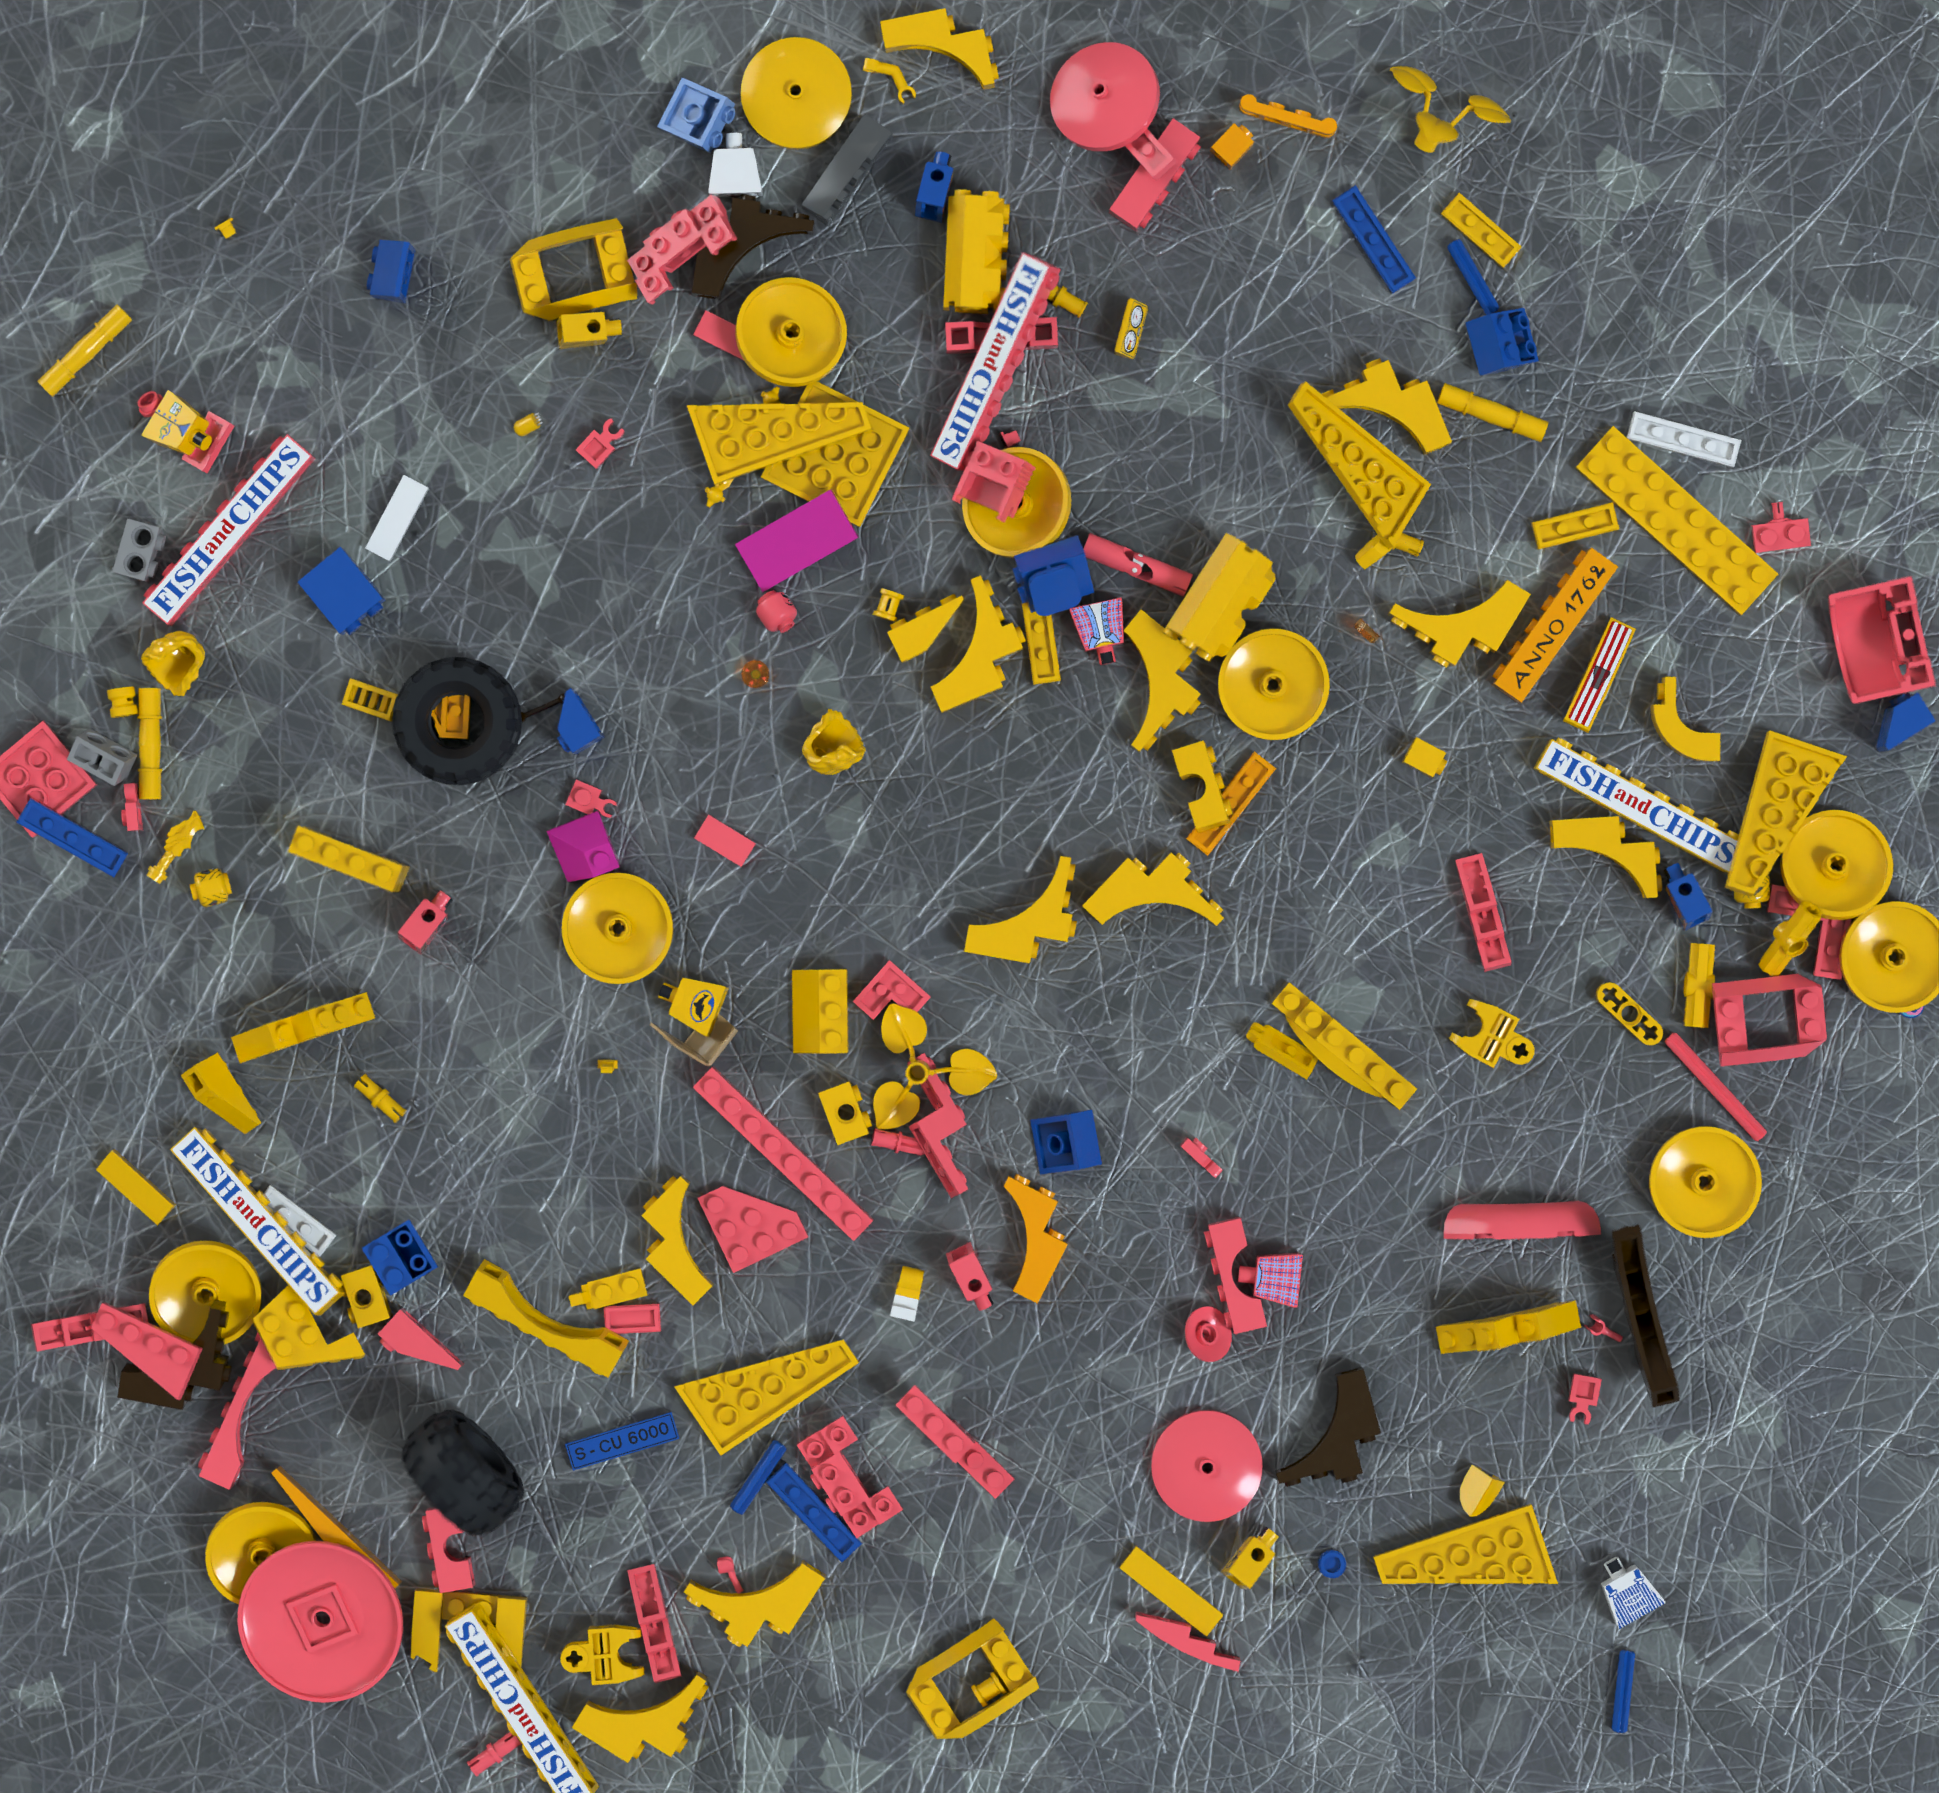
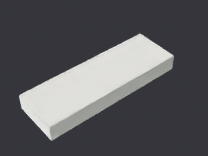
(397, 518)
(313, 1231)

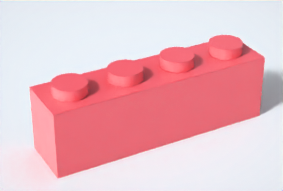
(1143, 191)

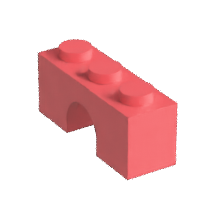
(450, 1572)

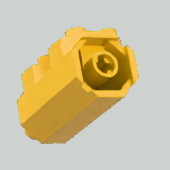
(975, 251)
(1213, 607)

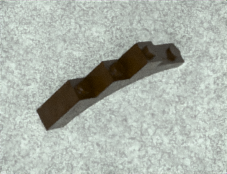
(1642, 1316)

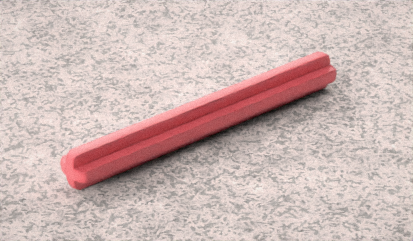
(1715, 1086)

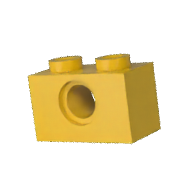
(845, 1129)
(377, 1309)

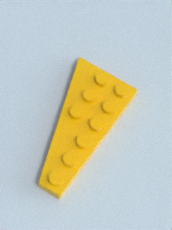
(760, 435)
(1371, 473)
(1781, 797)
(750, 1397)
(1483, 1552)

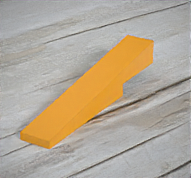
(324, 1522)

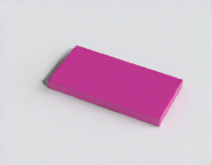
(797, 540)

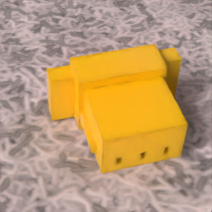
(226, 228)
(607, 1066)

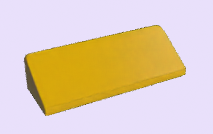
(135, 1186)

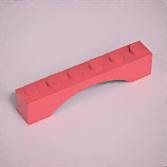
(226, 1457)

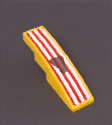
(1599, 675)

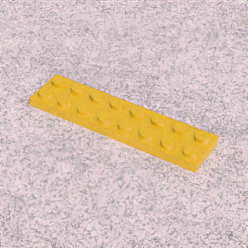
(1676, 520)

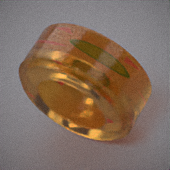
(1366, 631)
(755, 674)

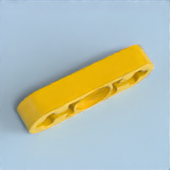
(1639, 1033)

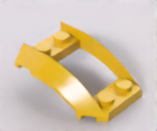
(612, 261)
(1005, 1663)

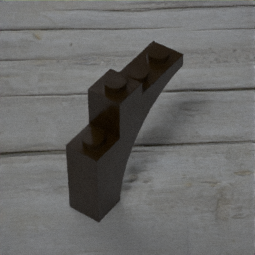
(751, 230)
(209, 1372)
(1336, 1451)

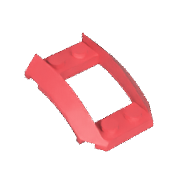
(1732, 1026)

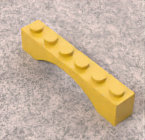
(593, 1347)

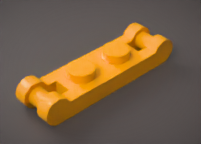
(1276, 114)

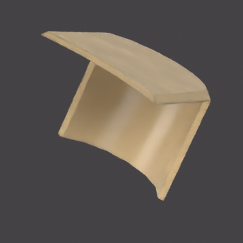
(701, 1047)

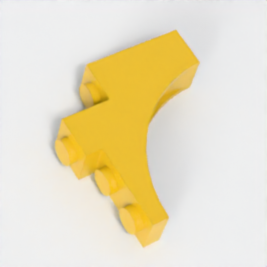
(1411, 408)
(1452, 633)
(991, 641)
(1166, 689)
(1166, 884)
(1044, 919)
(302, 1027)
(1509, 1329)
(746, 1612)
(658, 1725)

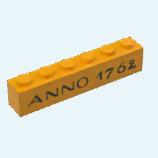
(1554, 625)

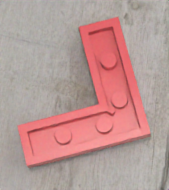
(1830, 934)

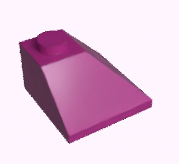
(584, 847)

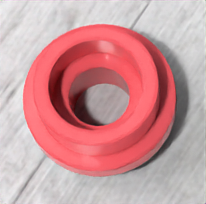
(148, 403)

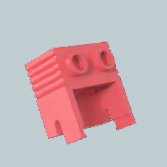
(994, 480)

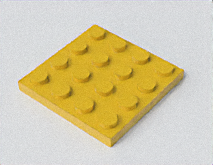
(848, 467)

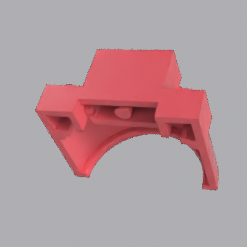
(1877, 641)

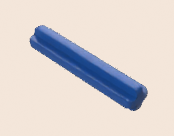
(1473, 277)
(758, 1477)
(1623, 1691)

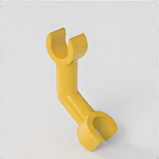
(876, 66)

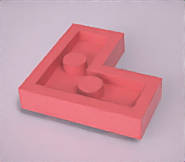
(890, 985)

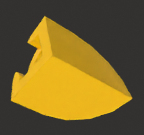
(1478, 1491)

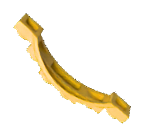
(1341, 1049)

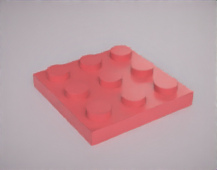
(40, 770)

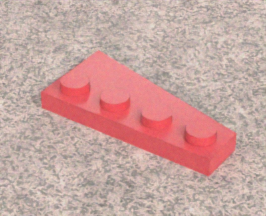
(153, 1350)

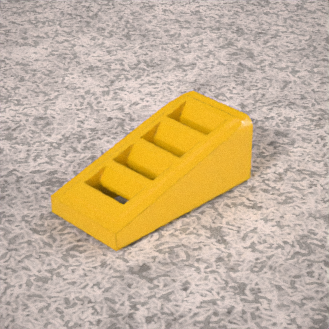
(350, 694)

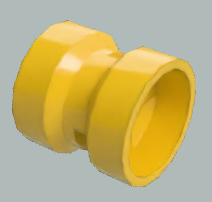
(122, 702)

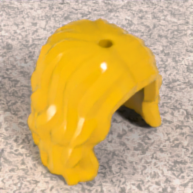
(174, 661)
(833, 744)

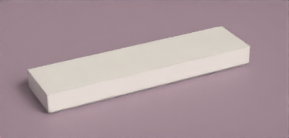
(1683, 439)

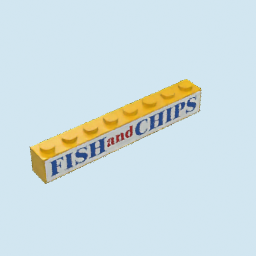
(1637, 805)
(258, 1221)
(519, 1702)

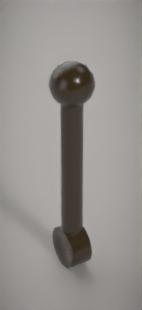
(560, 699)

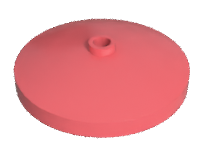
(1104, 96)
(1203, 1439)

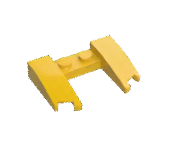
(433, 1606)

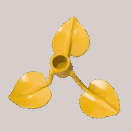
(1432, 128)
(907, 1028)

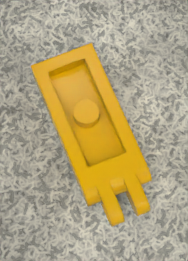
(1282, 1049)

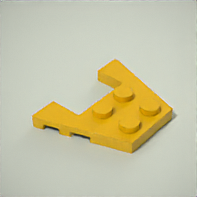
(294, 1336)

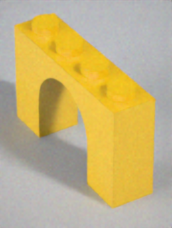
(348, 859)

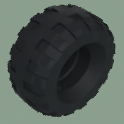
(415, 731)
(462, 1472)

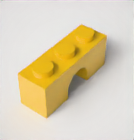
(1211, 808)

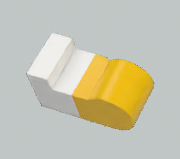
(907, 1293)

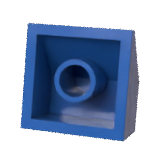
(391, 271)
(1902, 720)
(576, 725)
(1066, 1142)

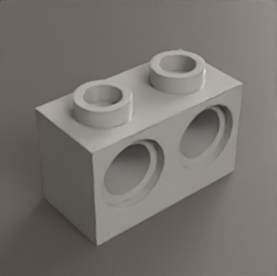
(131, 548)
(102, 757)

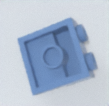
(697, 115)

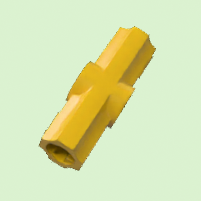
(1790, 938)
(1699, 985)

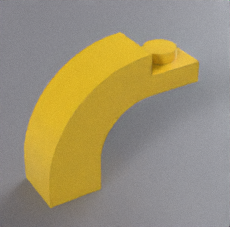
(1675, 734)

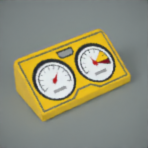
(1131, 329)

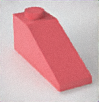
(412, 1339)

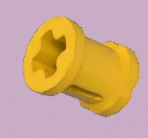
(881, 609)
(988, 1689)

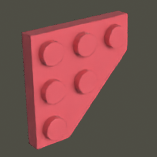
(749, 1226)

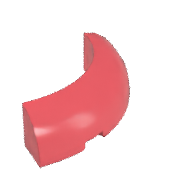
(1521, 1220)

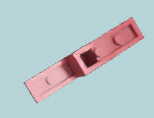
(937, 1126)
(955, 1441)

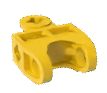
(1504, 1041)
(615, 1668)

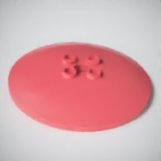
(312, 1657)

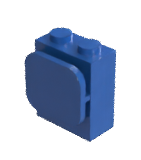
(1053, 576)
(342, 591)

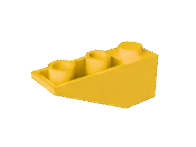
(919, 634)
(217, 1090)

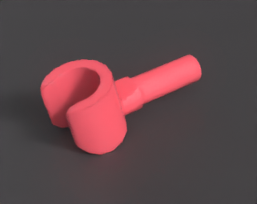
(1600, 1328)
(726, 1565)

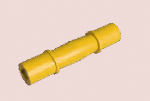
(84, 350)
(1492, 412)
(149, 743)

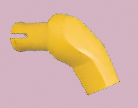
(1376, 549)

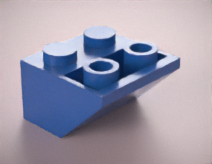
(1502, 341)
(400, 1257)

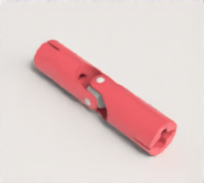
(1127, 561)

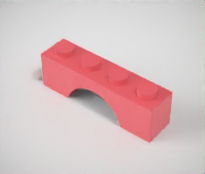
(968, 336)
(1227, 1240)

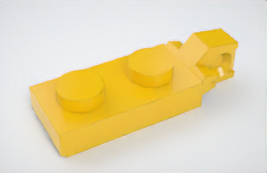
(611, 1290)

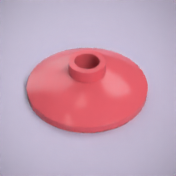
(1216, 1335)

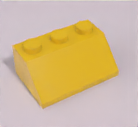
(820, 1011)

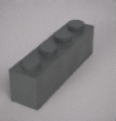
(846, 170)

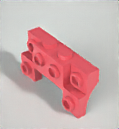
(678, 242)
(841, 1482)

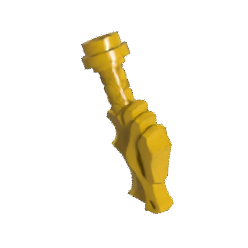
(178, 840)

